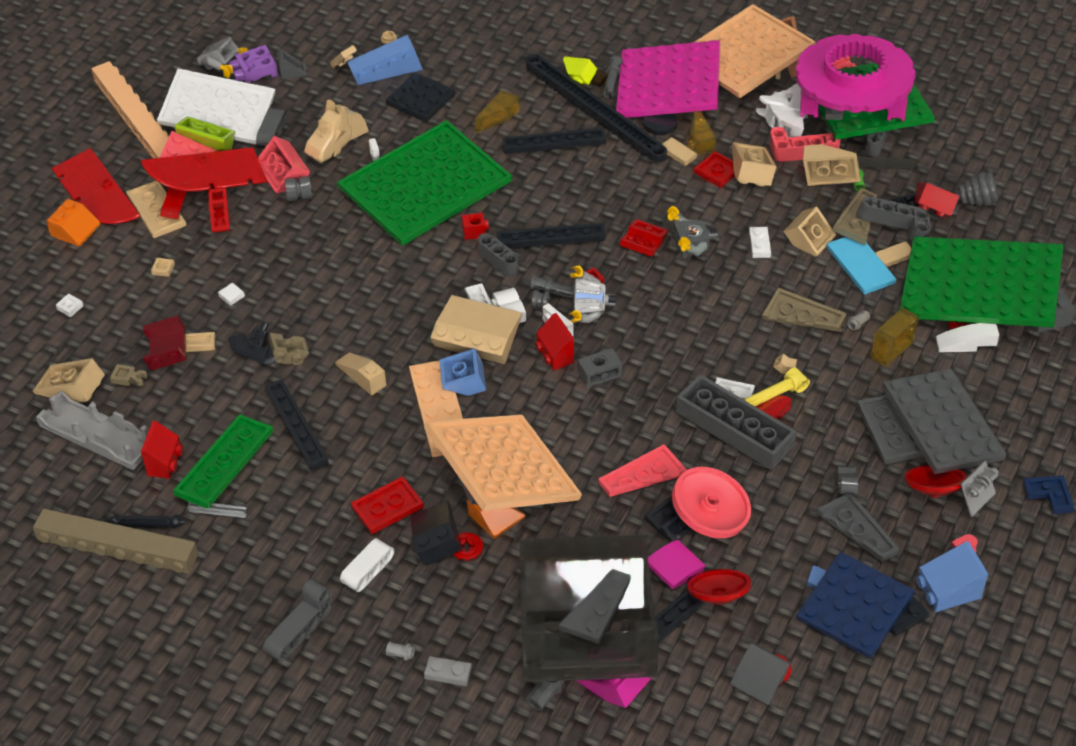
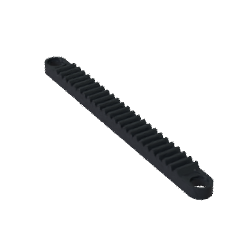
(596, 108)

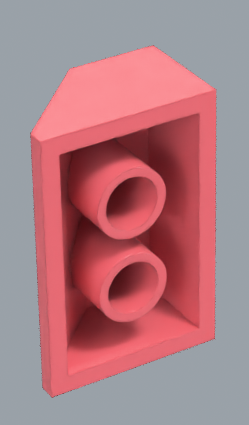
(281, 162)

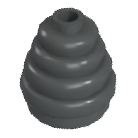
(979, 190)

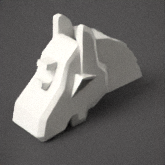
(784, 110)

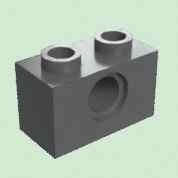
(599, 367)

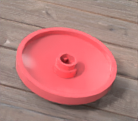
(711, 502)

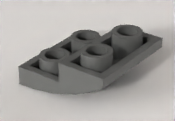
(760, 673)

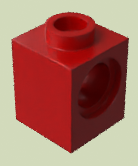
(474, 225)

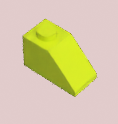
(580, 69)

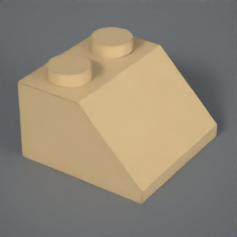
(810, 231)

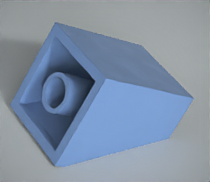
(953, 578)

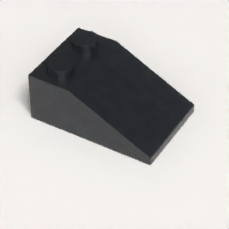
(435, 533)

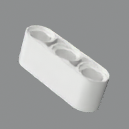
(367, 565)

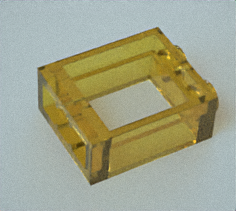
(894, 337)

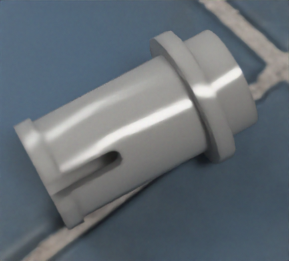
(856, 321)
(399, 650)

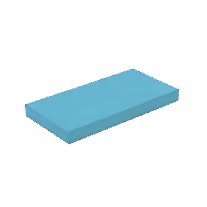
(861, 265)

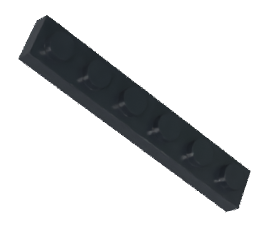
(554, 140)
(552, 235)
(296, 424)

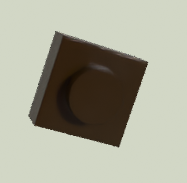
(599, 78)

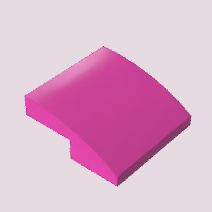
(675, 564)

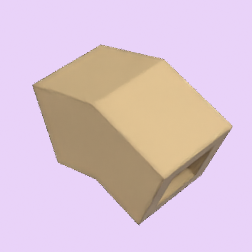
(784, 363)

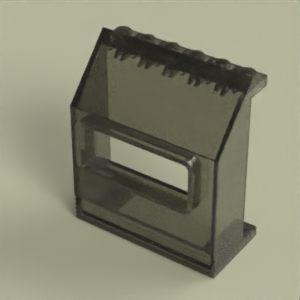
(555, 580)

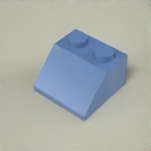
(463, 373)

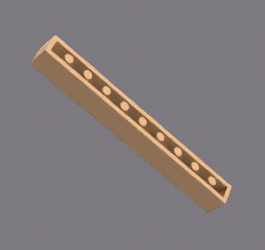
(130, 108)

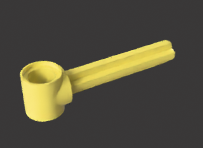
(793, 381)

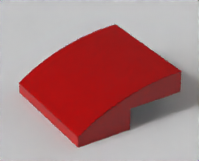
(644, 237)

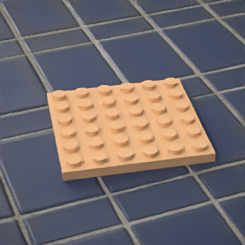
(754, 49)
(502, 462)

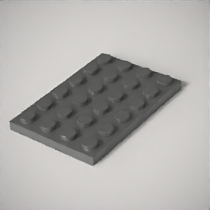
(943, 421)

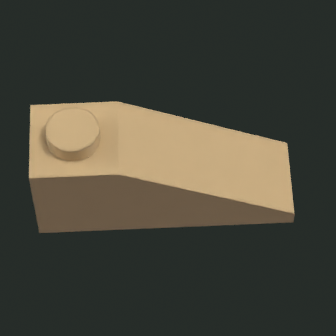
(363, 372)

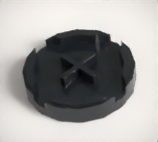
(660, 124)

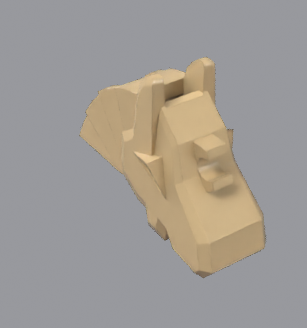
(334, 132)

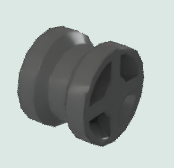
(540, 299)

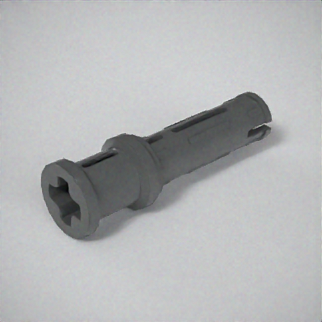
(613, 72)
(550, 286)

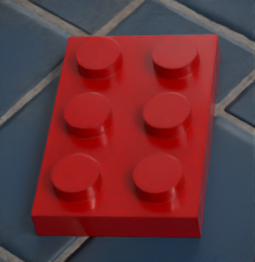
(387, 505)

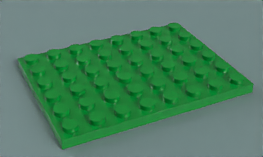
(424, 182)
(983, 281)

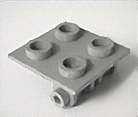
(979, 487)

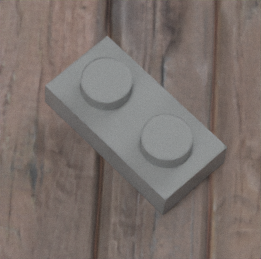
(448, 671)

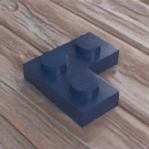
(1052, 488)

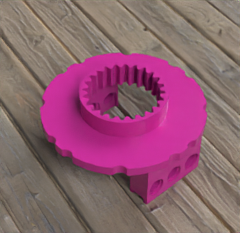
(826, 86)

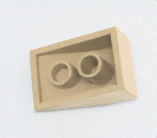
(752, 164)
(830, 165)
(74, 378)

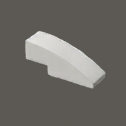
(968, 338)

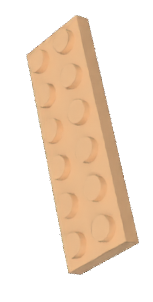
(432, 399)

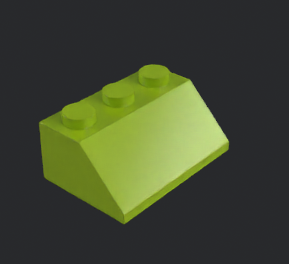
(206, 133)

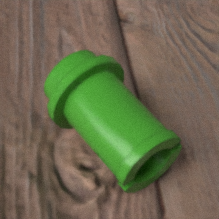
(858, 185)

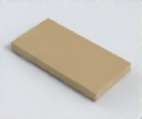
(148, 202)

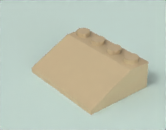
(477, 326)

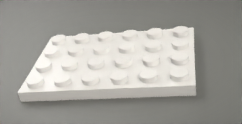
(217, 101)

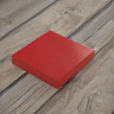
(716, 169)

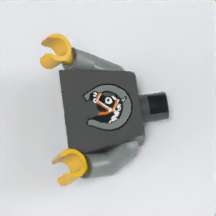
(690, 235)

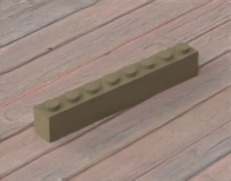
(116, 541)

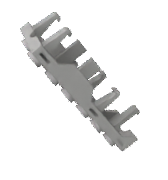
(87, 427)

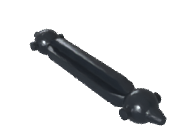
(146, 521)

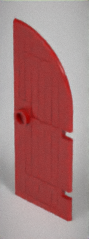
(200, 170)
(91, 182)

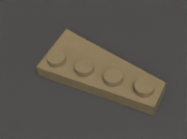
(850, 224)
(798, 310)

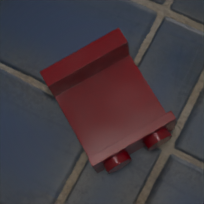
(166, 342)

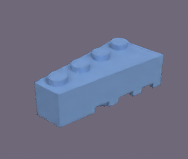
(385, 62)

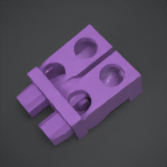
(253, 65)

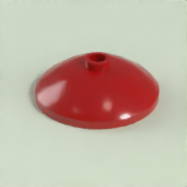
(935, 485)
(719, 586)

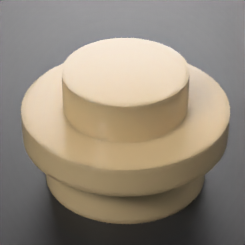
(388, 37)

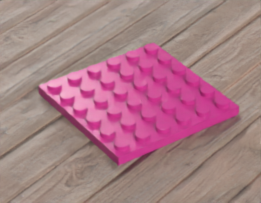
(669, 79)

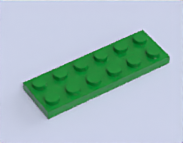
(223, 461)

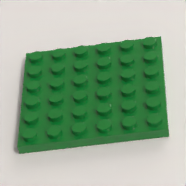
(872, 122)

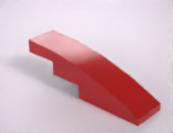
(219, 209)

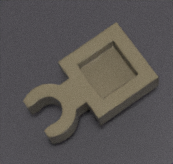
(126, 374)

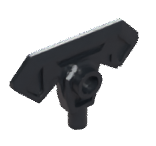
(254, 346)

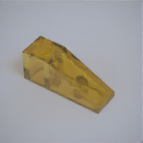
(499, 110)
(701, 137)

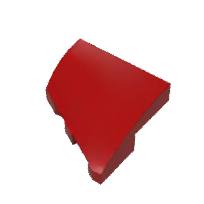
(776, 407)

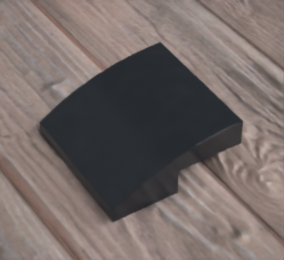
(667, 521)

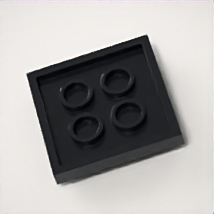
(420, 97)

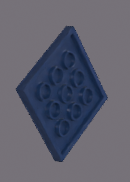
(855, 604)

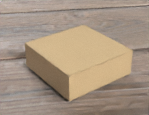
(162, 267)

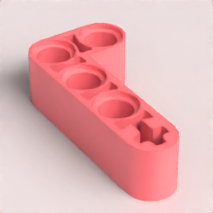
(793, 147)

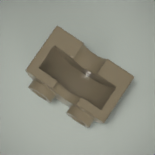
(288, 350)

